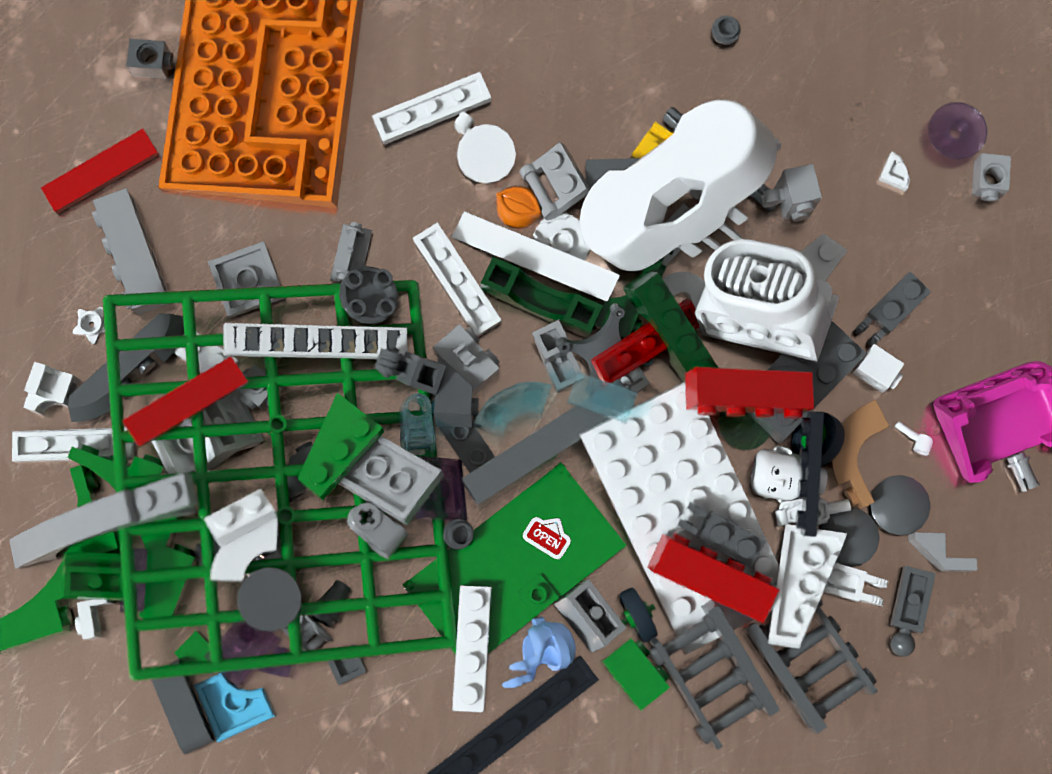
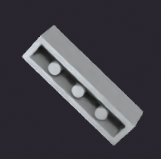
(129, 245)

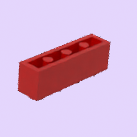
(749, 391)
(713, 578)

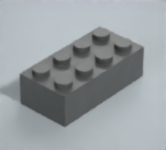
(835, 361)

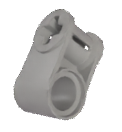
(380, 533)
(309, 628)

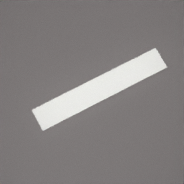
(536, 256)

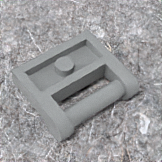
(563, 176)

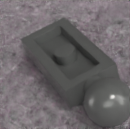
(467, 445)
(910, 608)

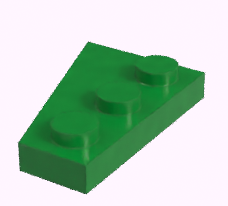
(338, 446)

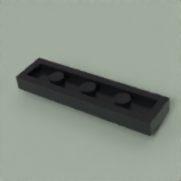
(809, 486)

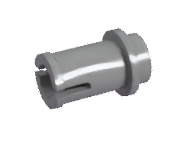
(1023, 471)

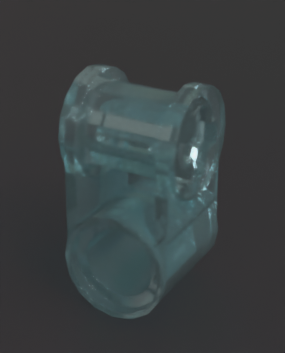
(417, 427)

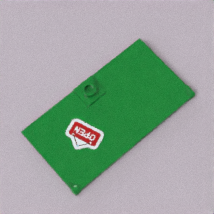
(527, 555)

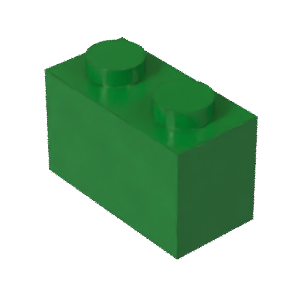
(636, 673)

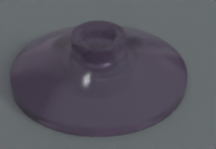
(964, 120)

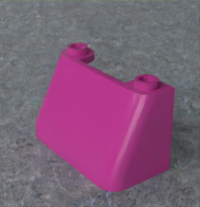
(997, 417)

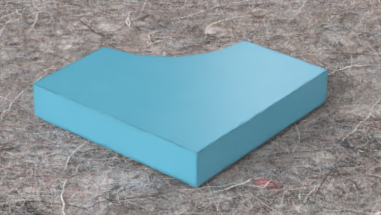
(232, 708)

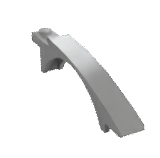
(121, 510)

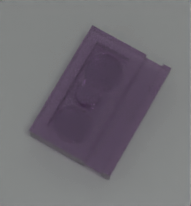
(242, 642)

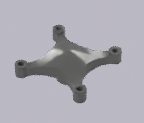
(599, 342)

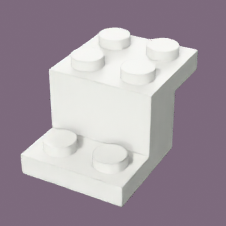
(178, 454)

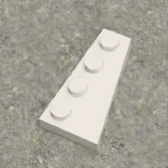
(802, 578)

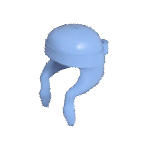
(545, 644)

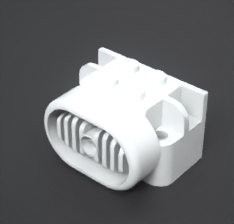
(765, 299)

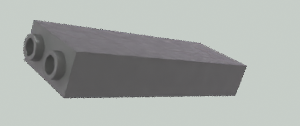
(531, 455)

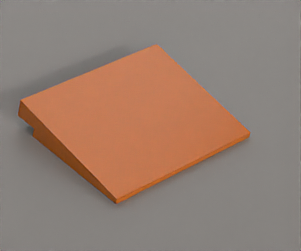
(262, 99)

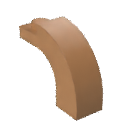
(844, 468)

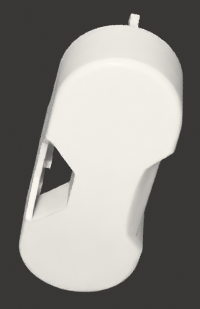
(713, 155)

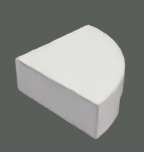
(895, 172)

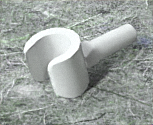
(463, 123)
(923, 442)

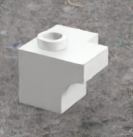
(48, 388)

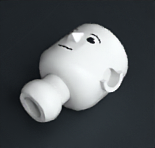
(777, 474)

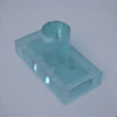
(602, 397)

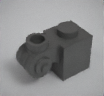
(410, 369)

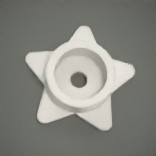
(85, 319)

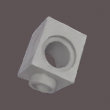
(992, 164)

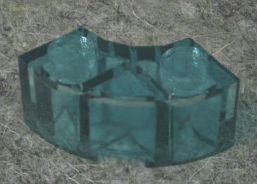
(511, 405)

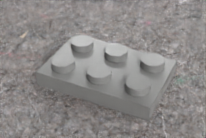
(392, 479)

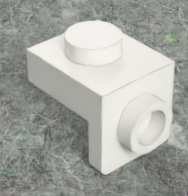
(88, 620)

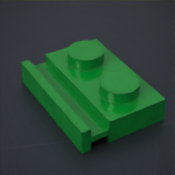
(92, 576)

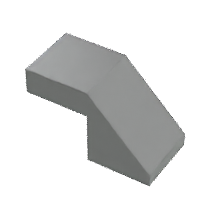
(560, 366)
(933, 548)

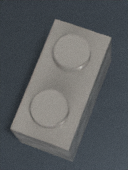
(590, 616)

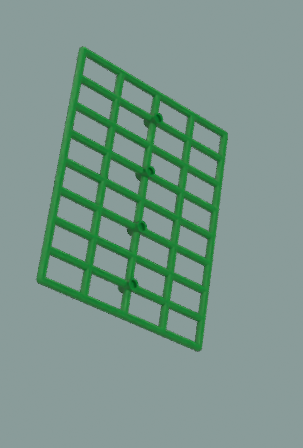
(280, 471)

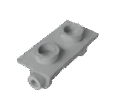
(351, 250)

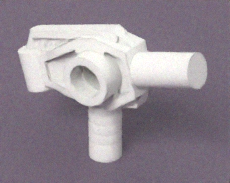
(787, 511)

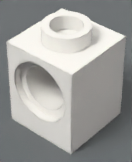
(879, 369)

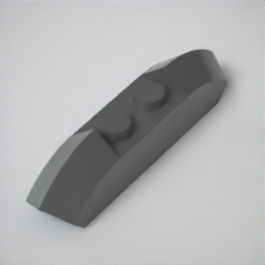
(92, 396)

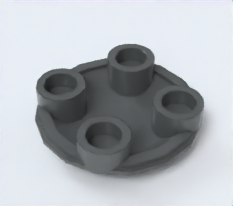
(368, 294)
(900, 505)
(861, 537)

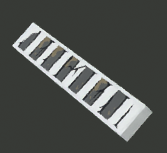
(311, 340)

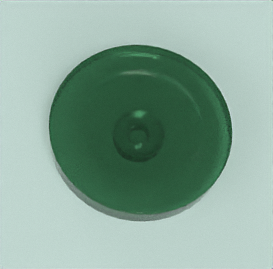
(741, 431)

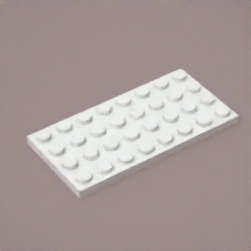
(651, 477)

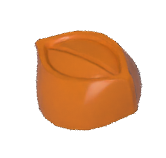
(518, 206)

